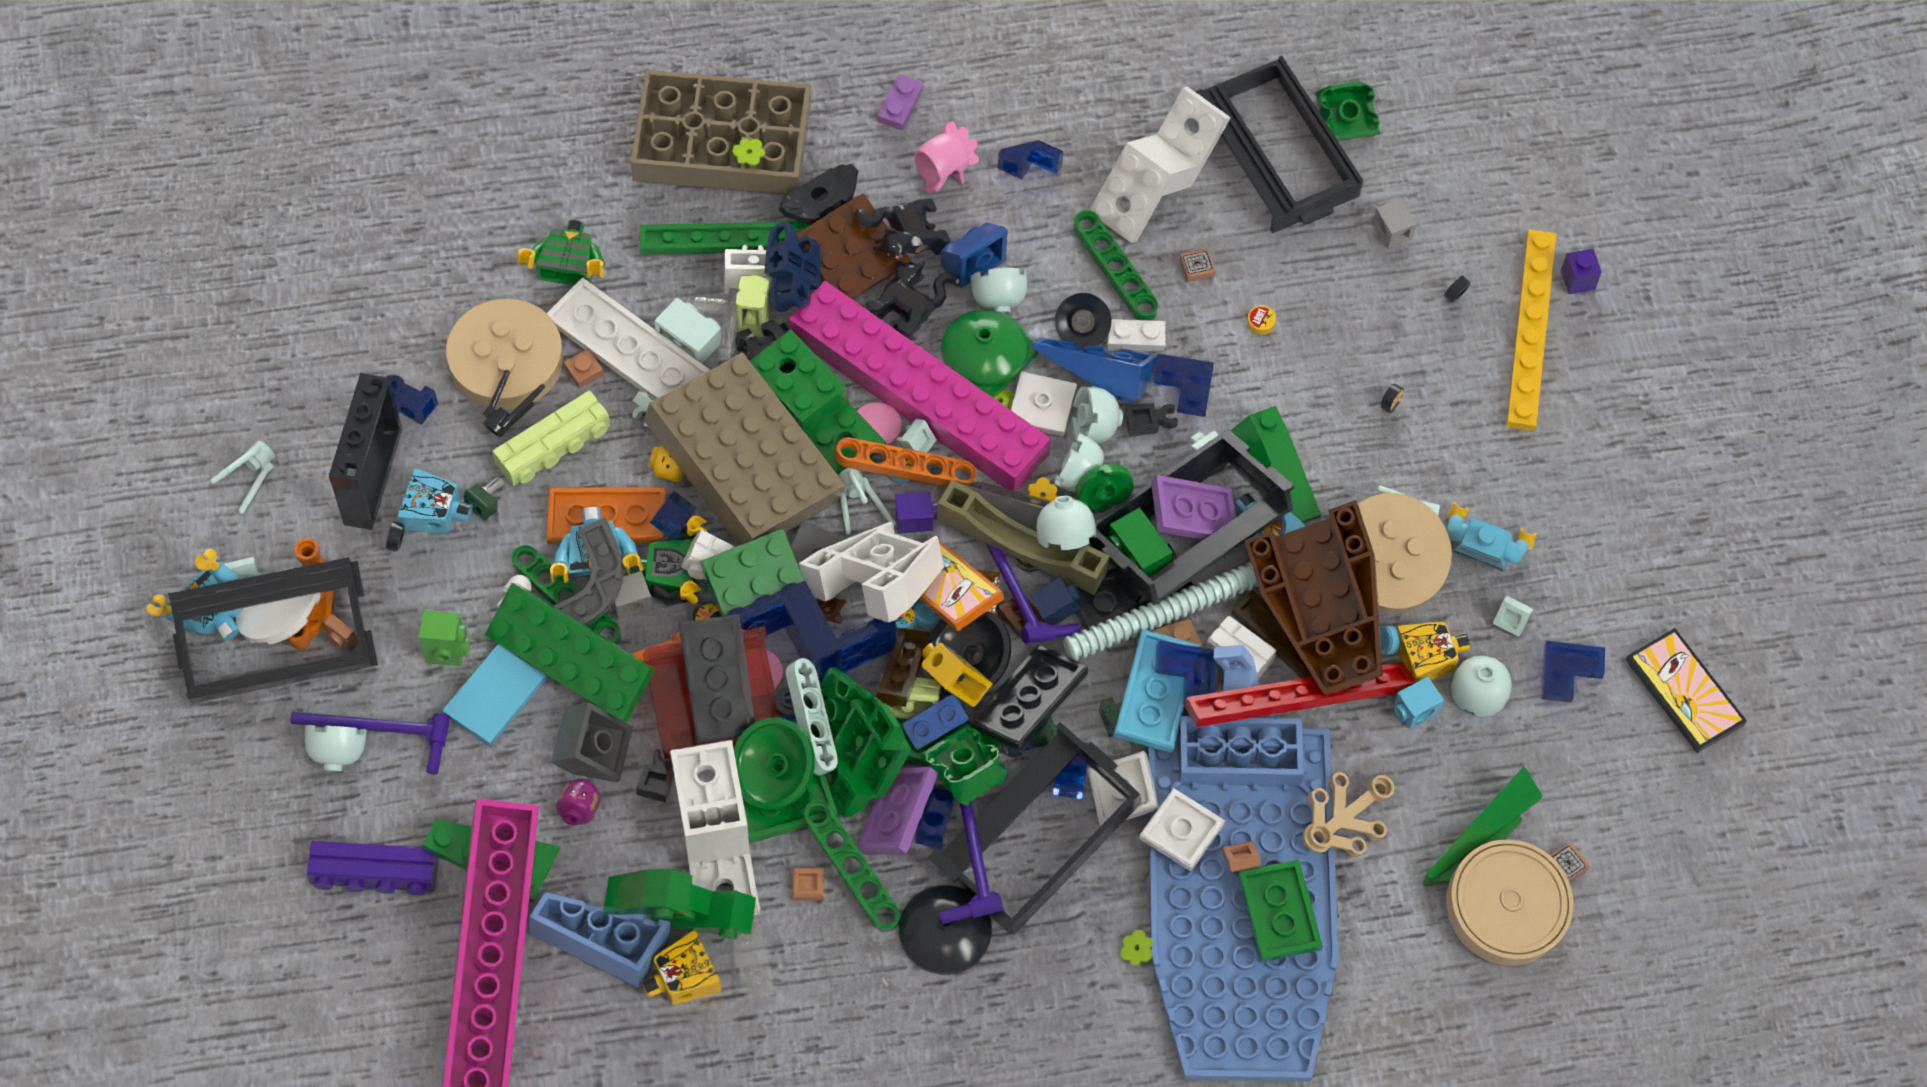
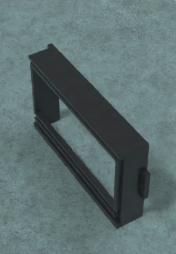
(1256, 165)
(1197, 467)
(264, 590)
(1017, 797)

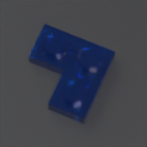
(1191, 376)
(1565, 661)
(1192, 663)

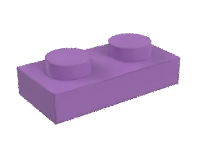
(900, 102)

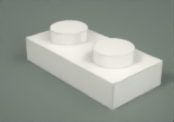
(1137, 335)

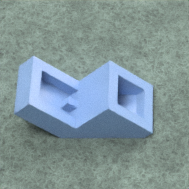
(1237, 666)

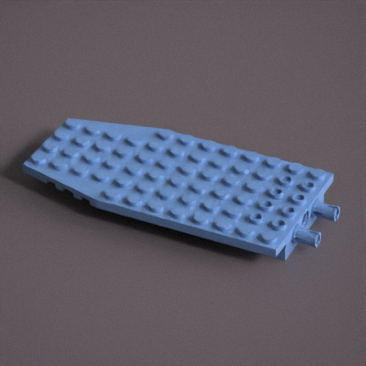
(1220, 1000)

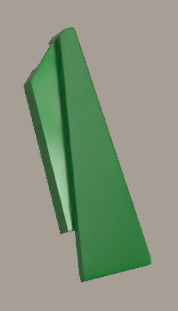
(1493, 824)

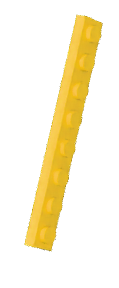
(1531, 330)

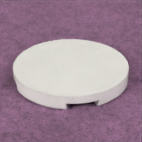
(275, 620)

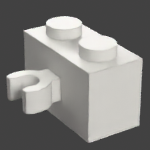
(744, 263)

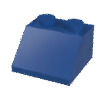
(975, 252)

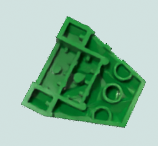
(866, 742)

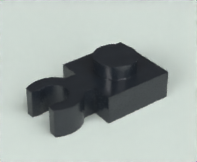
(1145, 420)
(656, 779)

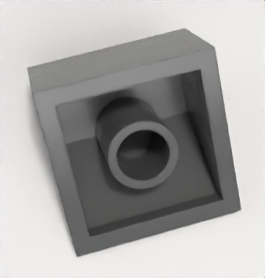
(591, 743)

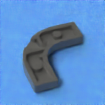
(605, 574)

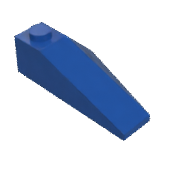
(1119, 373)

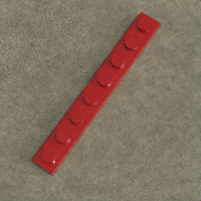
(1289, 697)

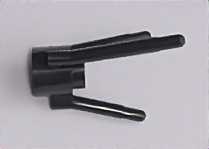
(500, 421)

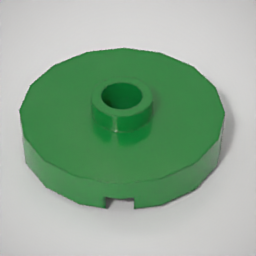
(1104, 487)

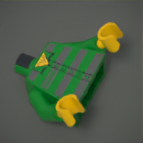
(565, 256)

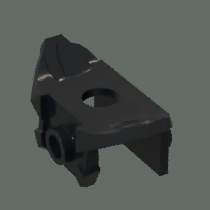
(836, 182)

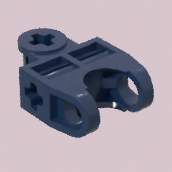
(791, 268)

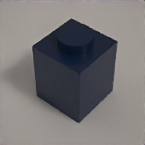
(1056, 601)

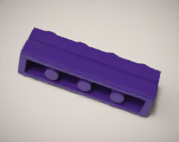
(371, 866)

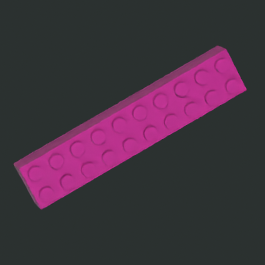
(920, 387)
(490, 945)

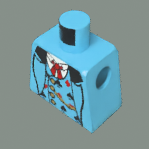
(432, 504)

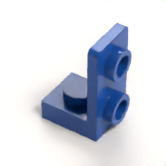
(935, 720)

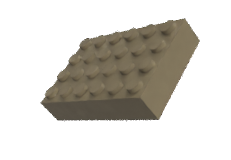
(696, 120)
(743, 451)

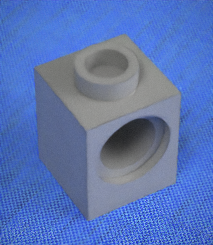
(1394, 222)
(633, 596)

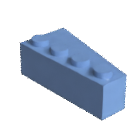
(610, 942)

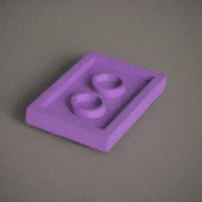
(1191, 507)
(898, 813)

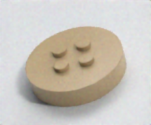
(502, 338)
(1409, 550)
(1509, 902)

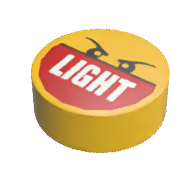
(1261, 320)

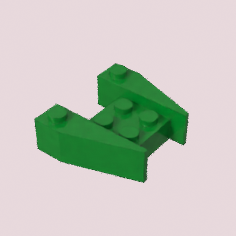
(674, 898)

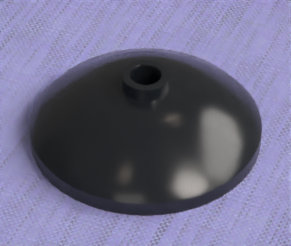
(983, 635)
(941, 947)

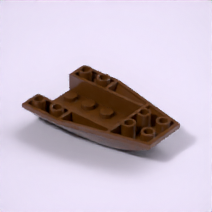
(1325, 595)

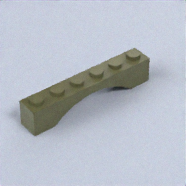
(978, 518)

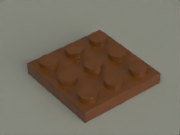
(848, 250)

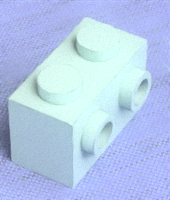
(689, 329)

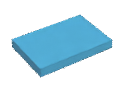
(494, 695)

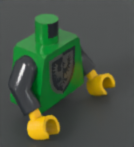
(663, 566)

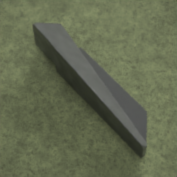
(1014, 504)

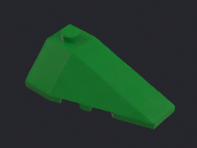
(1273, 447)

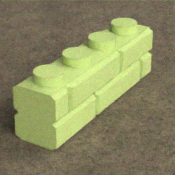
(551, 439)

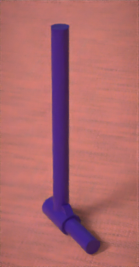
(1033, 630)
(434, 730)
(986, 900)

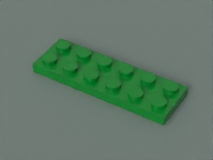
(570, 652)

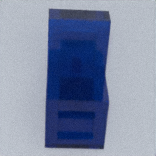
(1019, 158)
(673, 515)
(1071, 780)

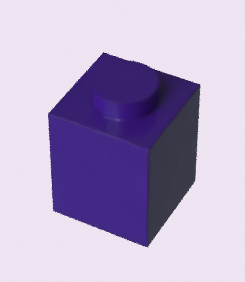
(1581, 271)
(915, 512)

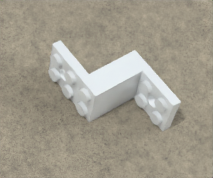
(1159, 164)
(714, 818)

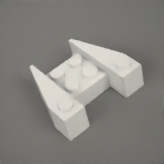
(889, 567)

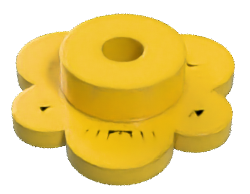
(1043, 485)

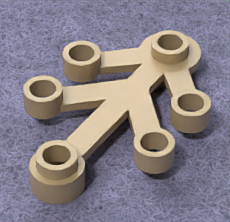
(1344, 817)

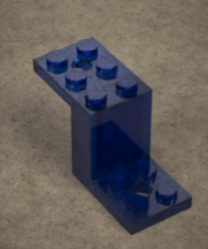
(811, 633)

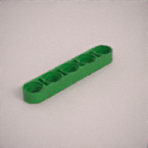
(1115, 253)
(552, 590)
(856, 880)

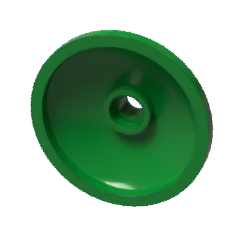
(988, 359)
(759, 759)

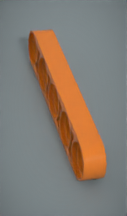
(891, 467)

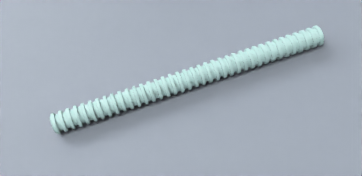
(1168, 609)

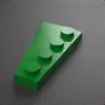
(452, 843)

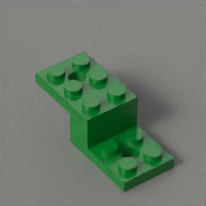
(813, 397)

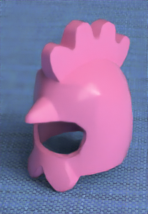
(945, 156)

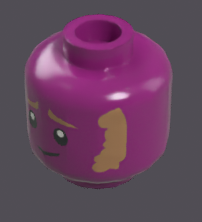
(578, 802)

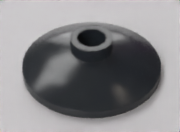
(1098, 319)

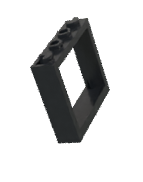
(367, 450)

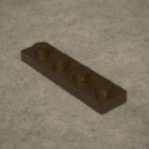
(1260, 620)
(902, 667)

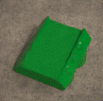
(1349, 110)
(965, 764)

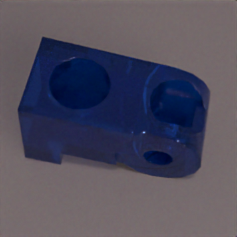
(412, 402)
(935, 819)

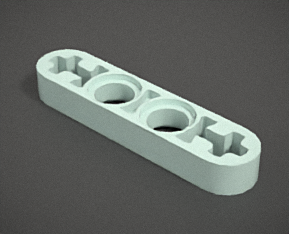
(815, 716)

